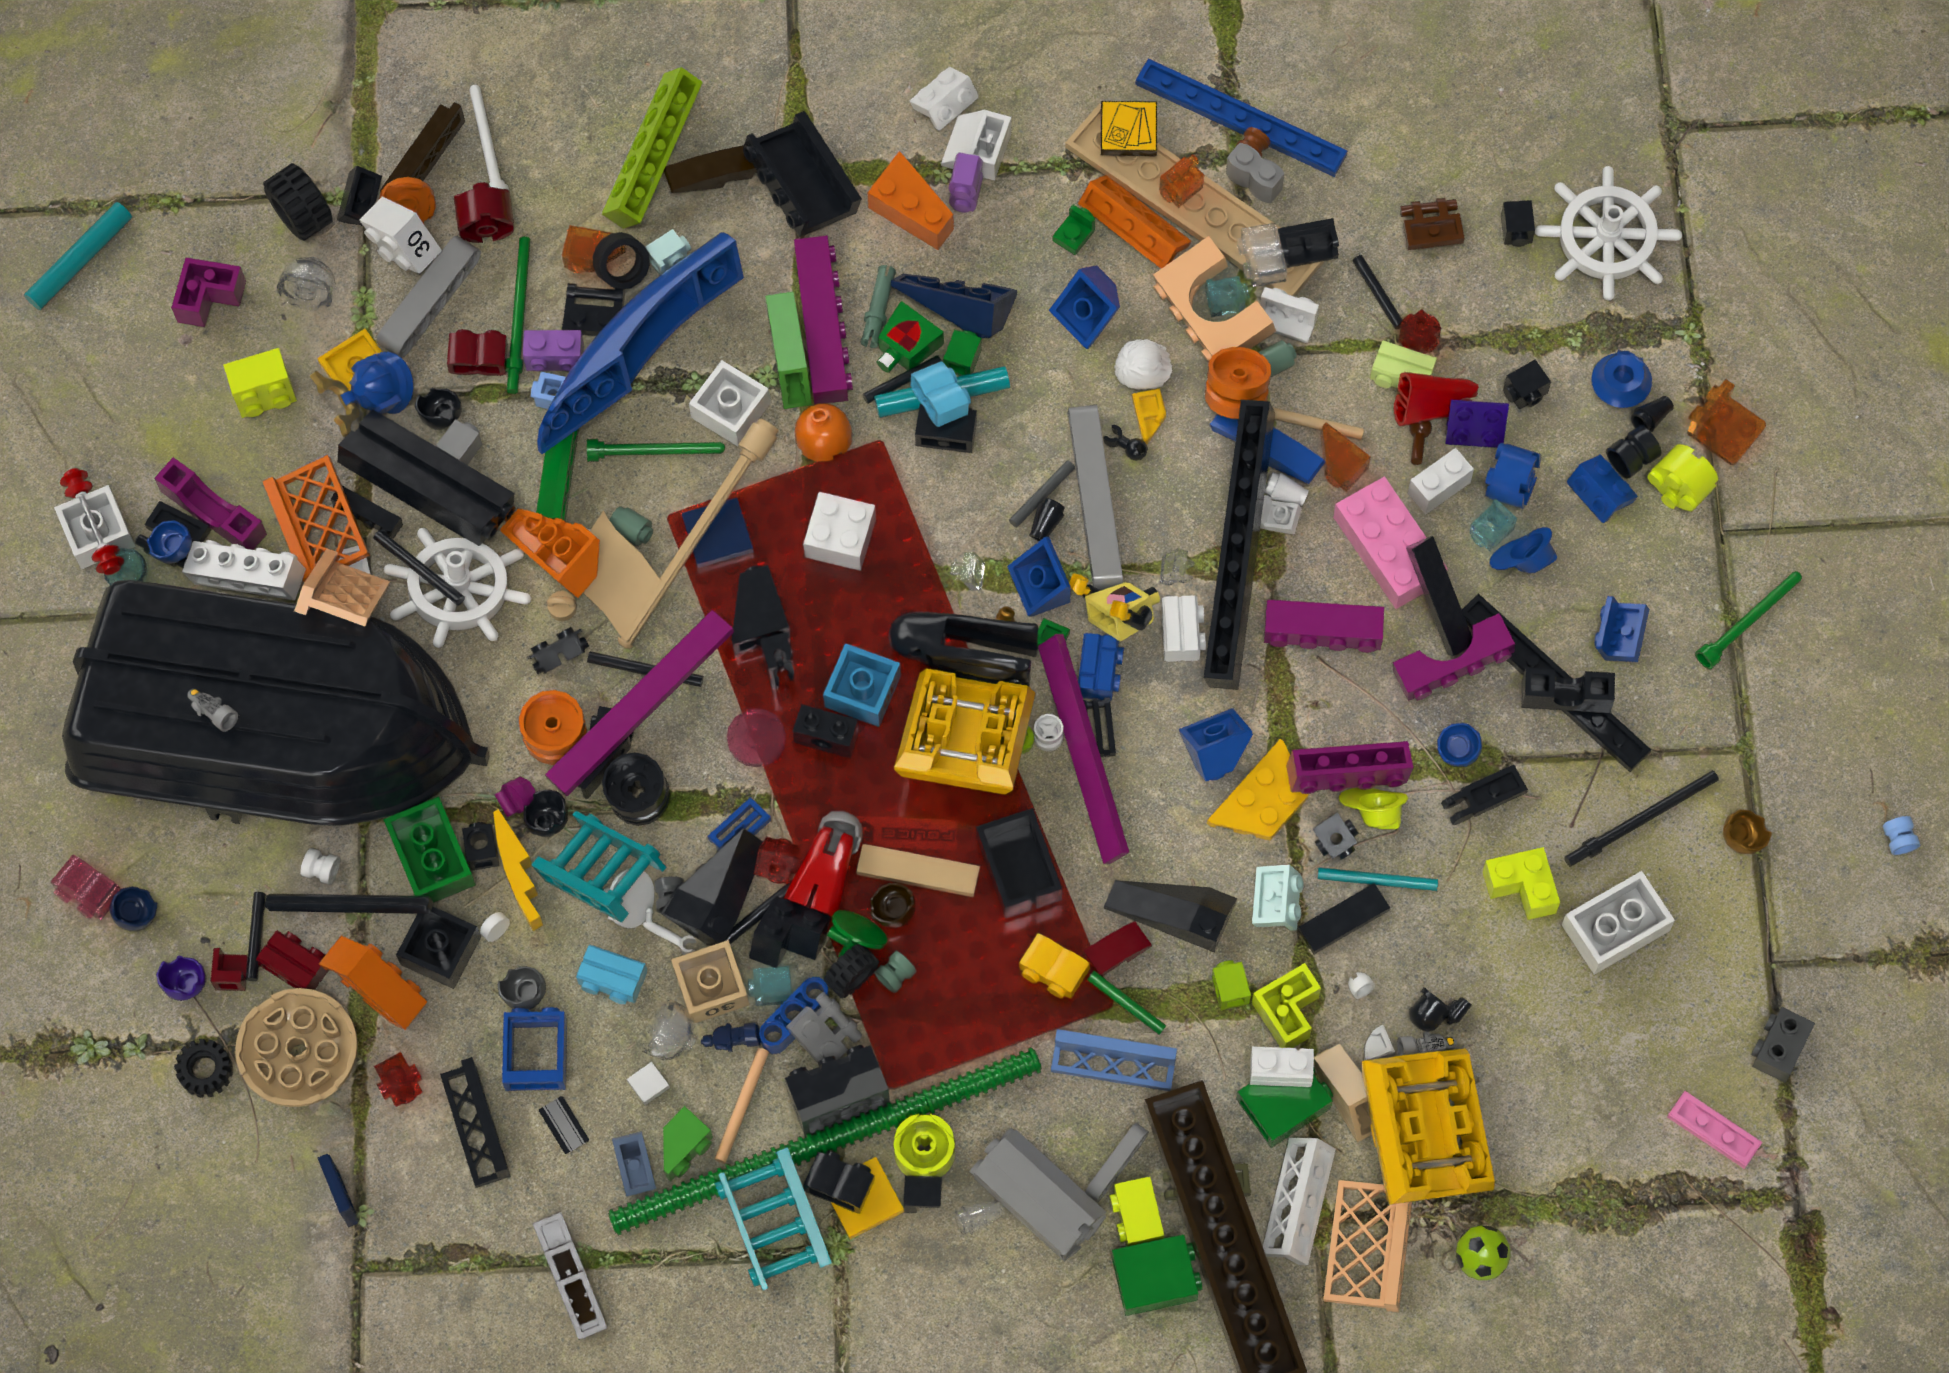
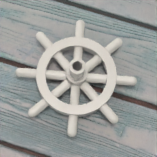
(1608, 232)
(454, 559)

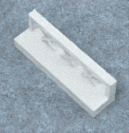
(1305, 1200)

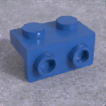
(1601, 488)
(1621, 630)

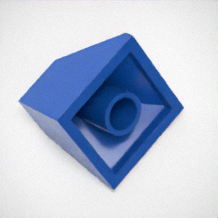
(1087, 304)
(1216, 743)

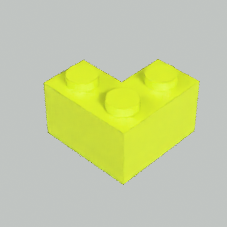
(1527, 875)
(1281, 1005)

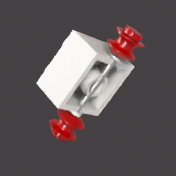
(93, 523)

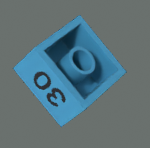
(862, 685)

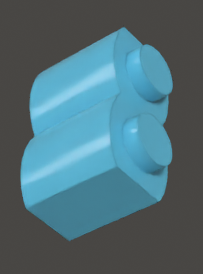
(940, 394)

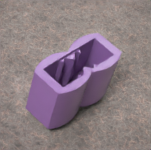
(965, 182)

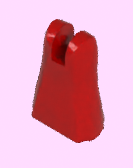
(1429, 397)
(822, 874)

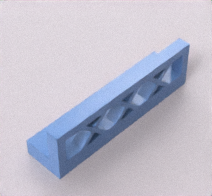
(1116, 1049)

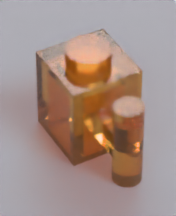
(1181, 181)

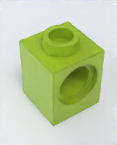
(1230, 985)

